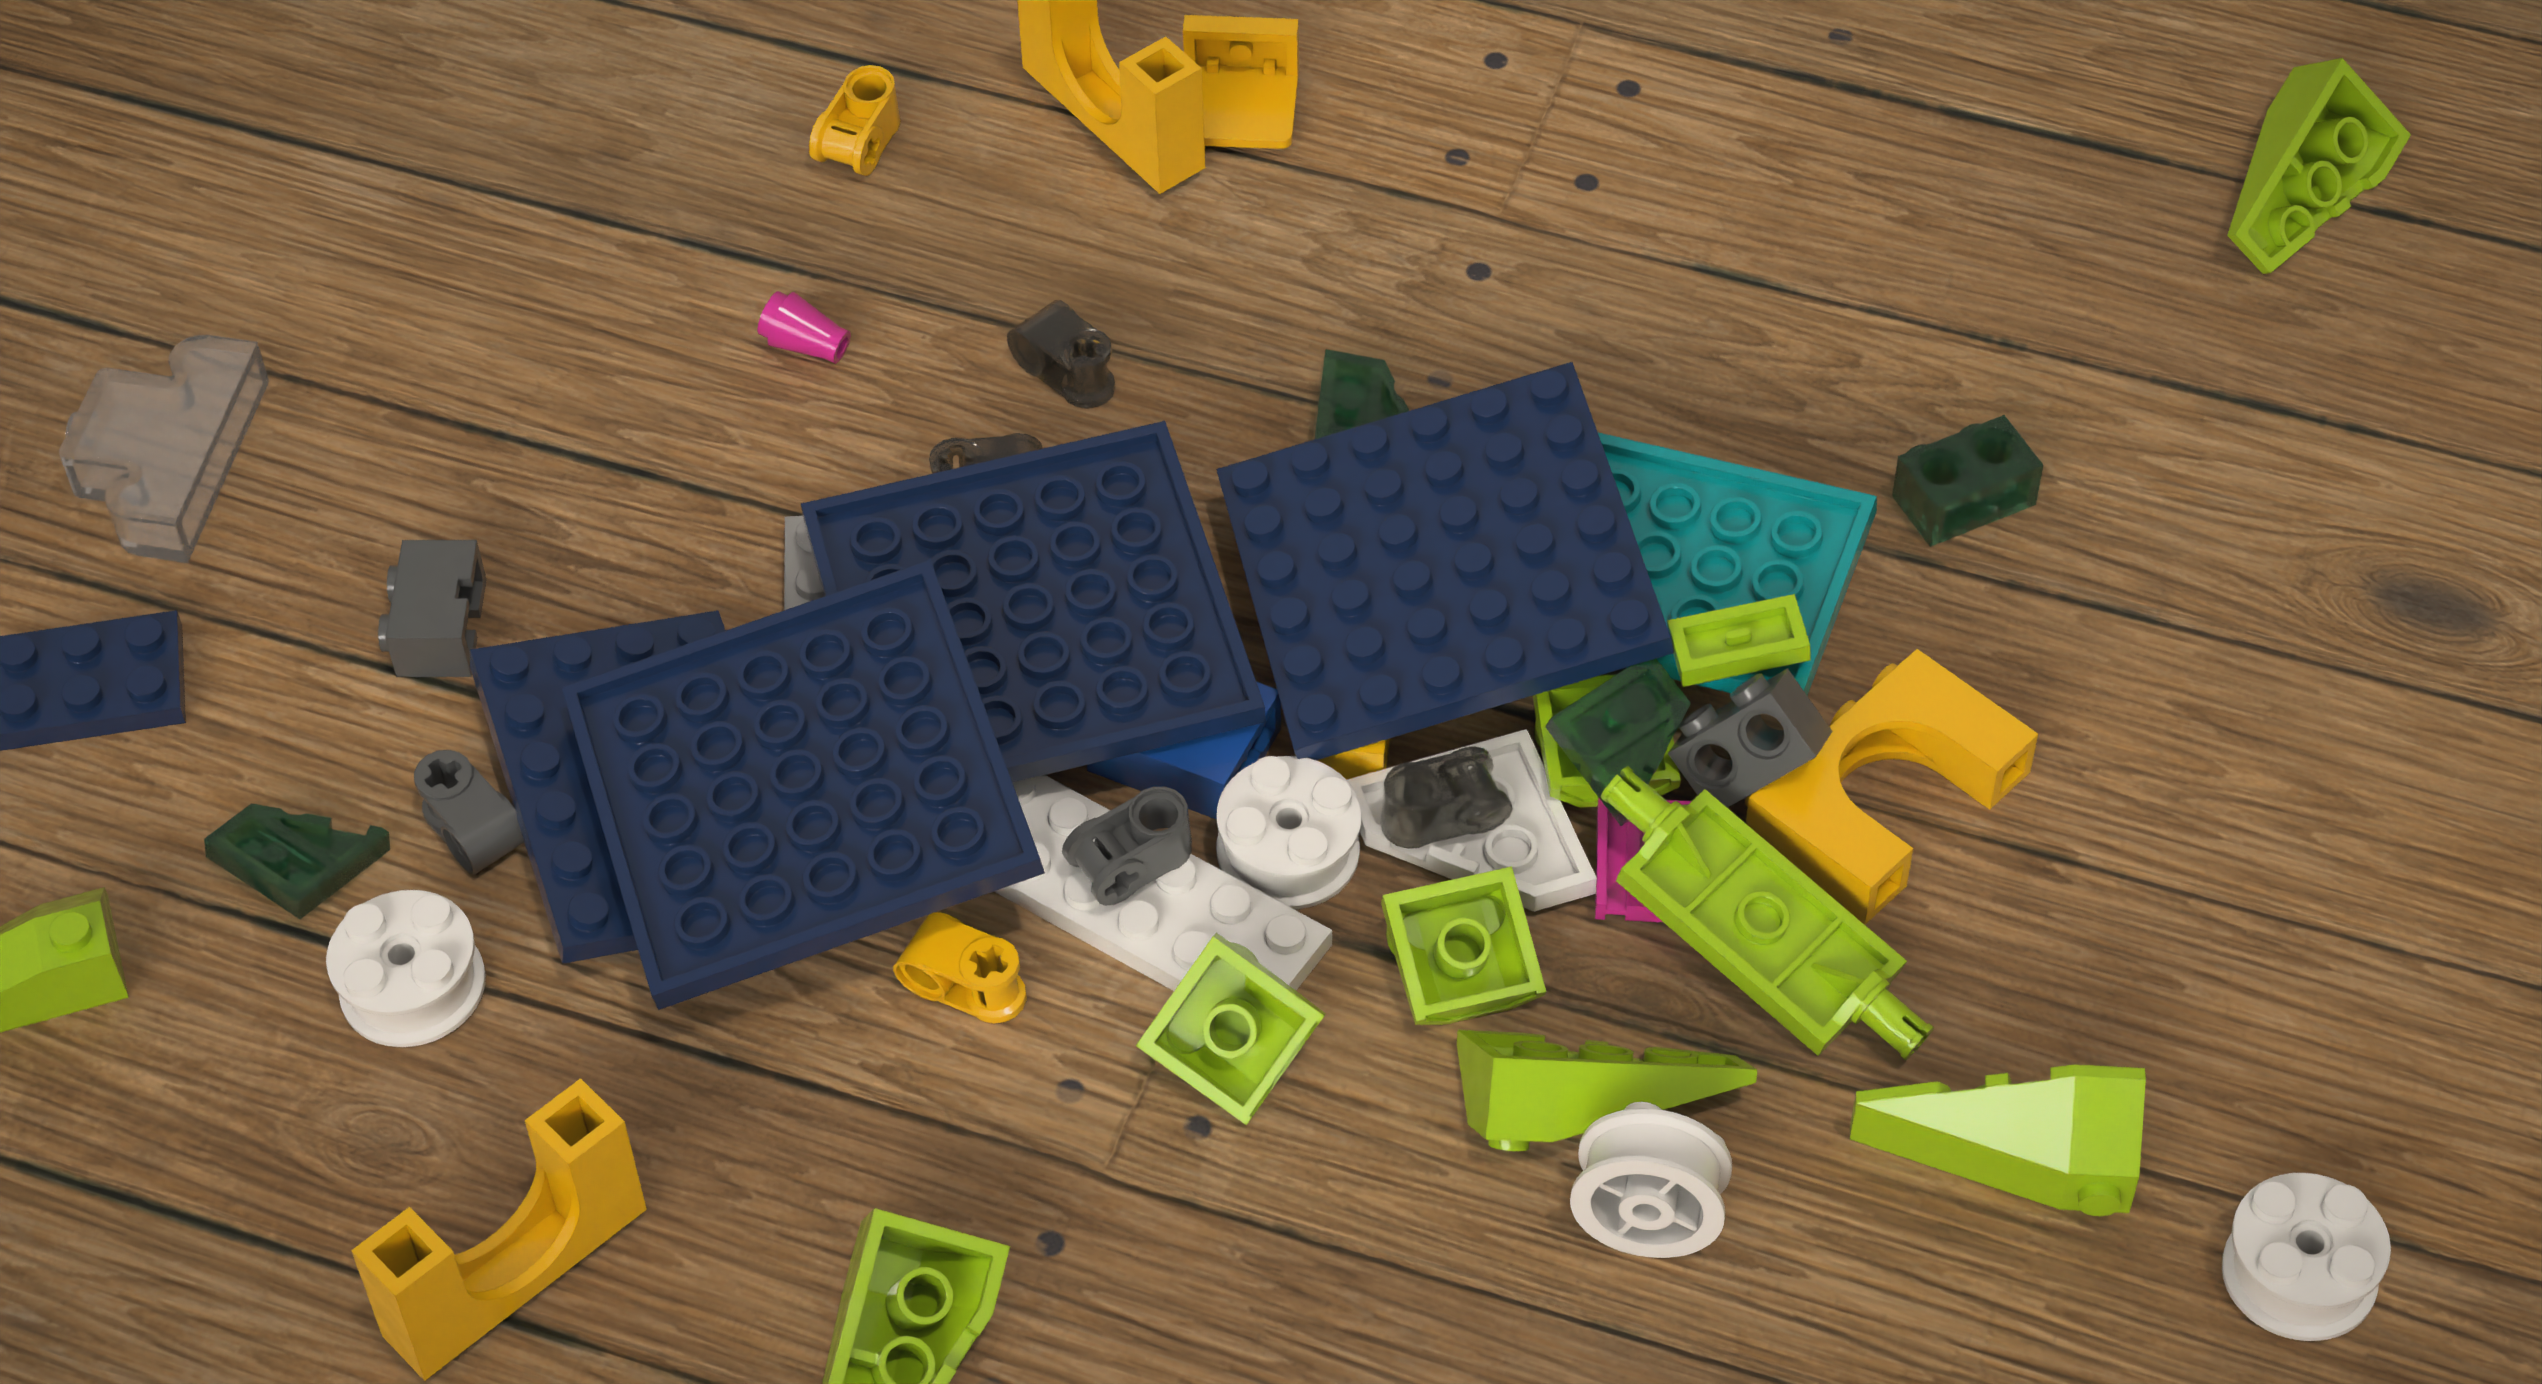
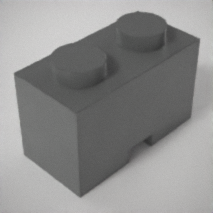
(431, 600)

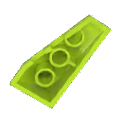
(2313, 156)
(59, 960)
(1542, 1092)
(2048, 1141)
(912, 1302)

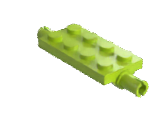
(1761, 920)

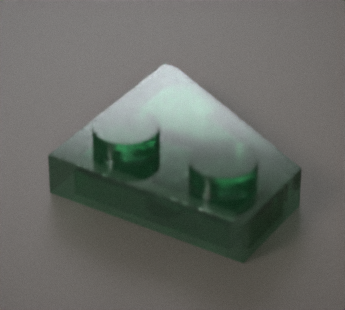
(1354, 393)
(1621, 726)
(293, 857)

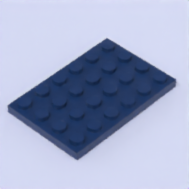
(546, 772)

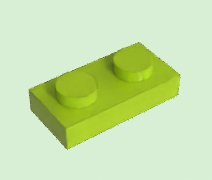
(1739, 640)

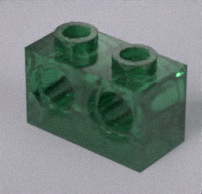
(1967, 480)

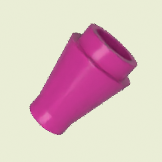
(801, 328)

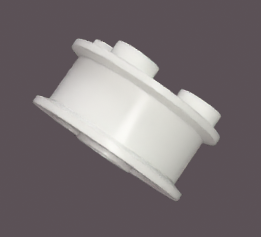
(1289, 830)
(406, 968)
(1651, 1182)
(2305, 1256)

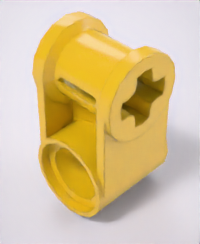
(858, 120)
(963, 969)

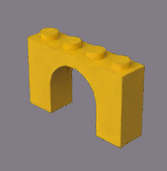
(1141, 111)
(1909, 715)
(581, 1196)

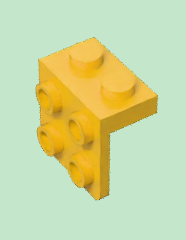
(1246, 78)

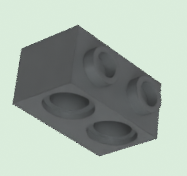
(1755, 748)

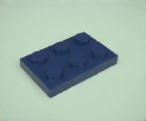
(91, 680)

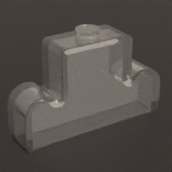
(164, 442)

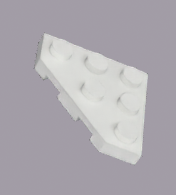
(1533, 840)

